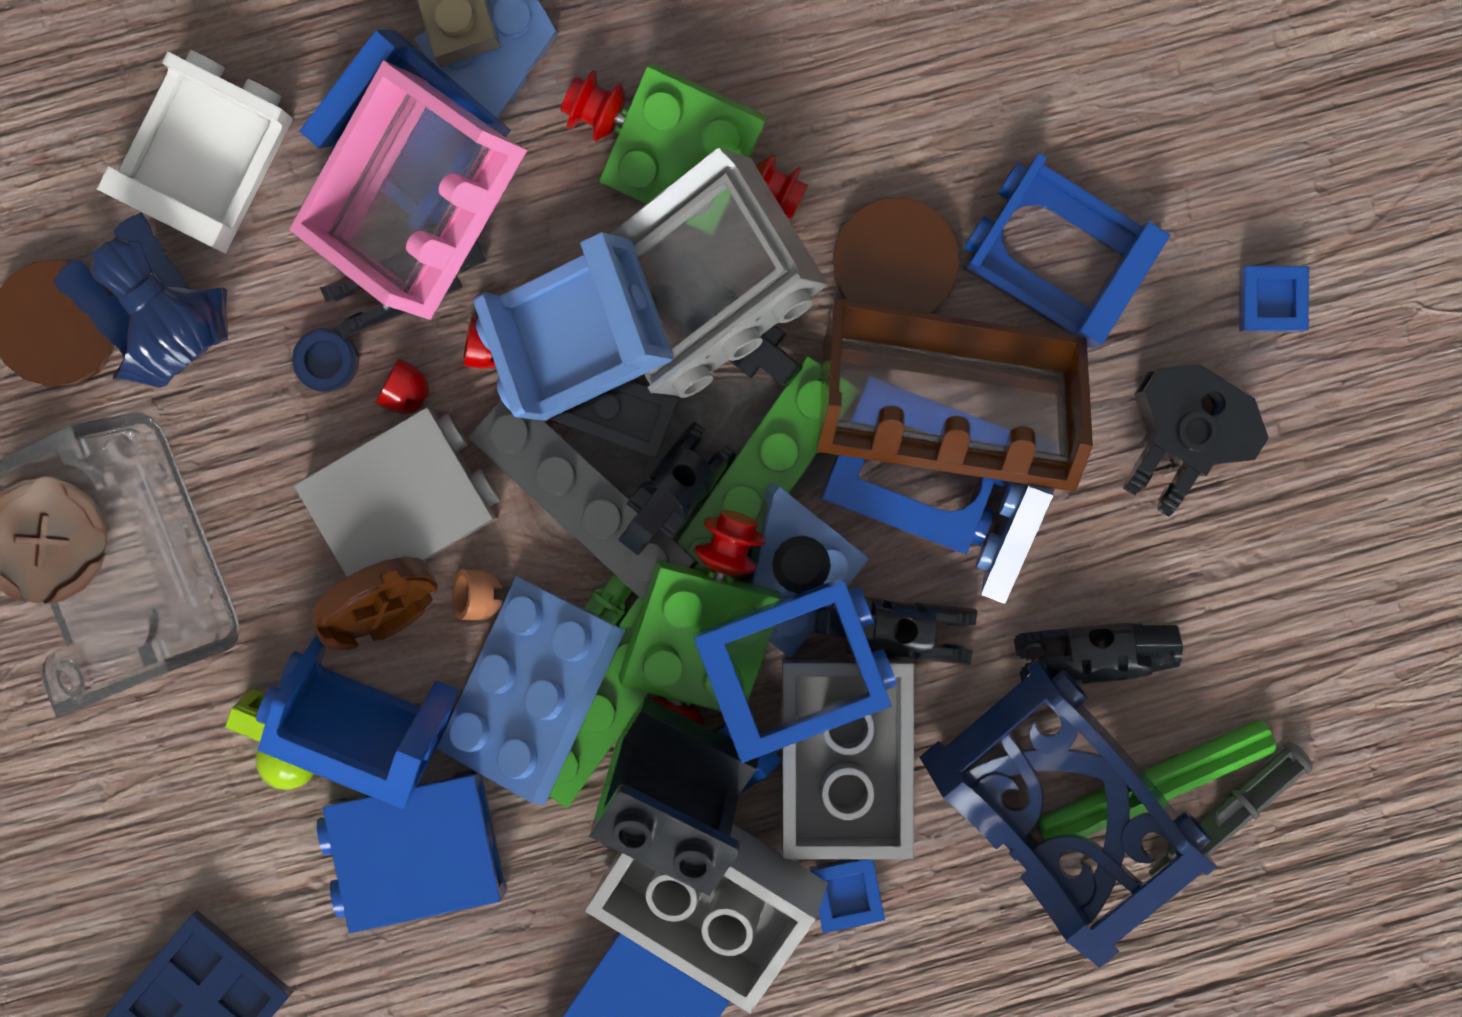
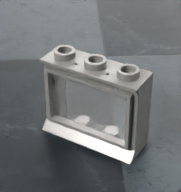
(718, 268)

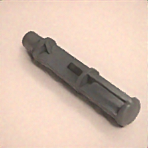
(1250, 798)

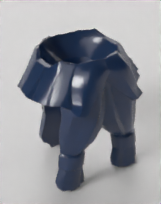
(154, 312)

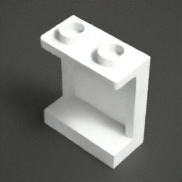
(200, 151)

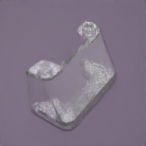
(158, 587)

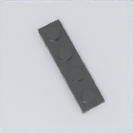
(573, 494)

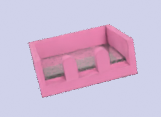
(406, 191)

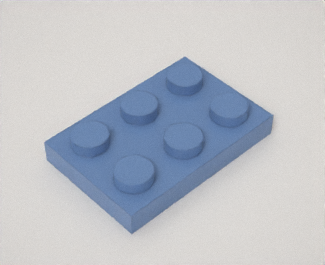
(530, 690)

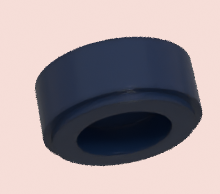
(325, 360)

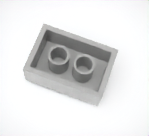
(854, 784)
(722, 940)

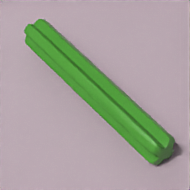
(1169, 777)

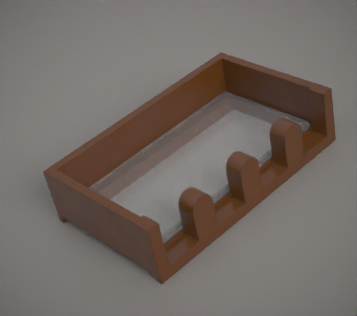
(955, 395)

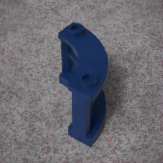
(1068, 899)

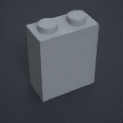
(400, 495)

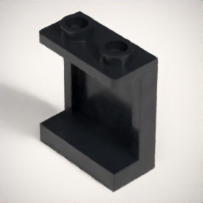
(673, 796)

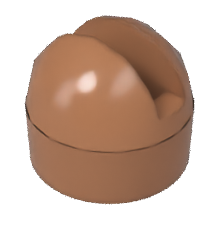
(474, 594)

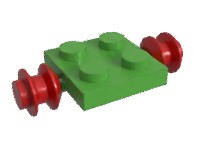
(670, 132)
(685, 600)

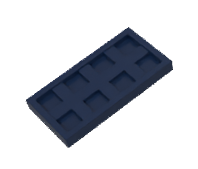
(203, 976)

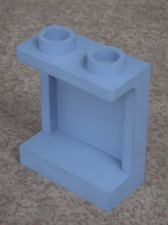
(573, 331)

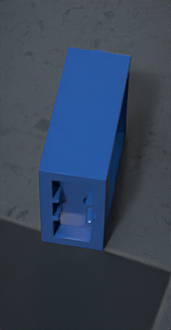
(730, 694)

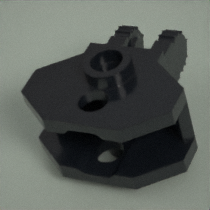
(1187, 434)

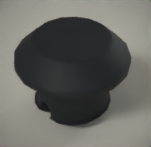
(801, 564)

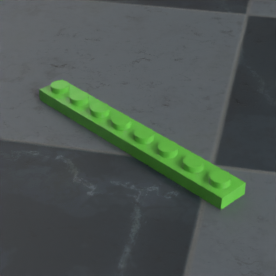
(774, 453)

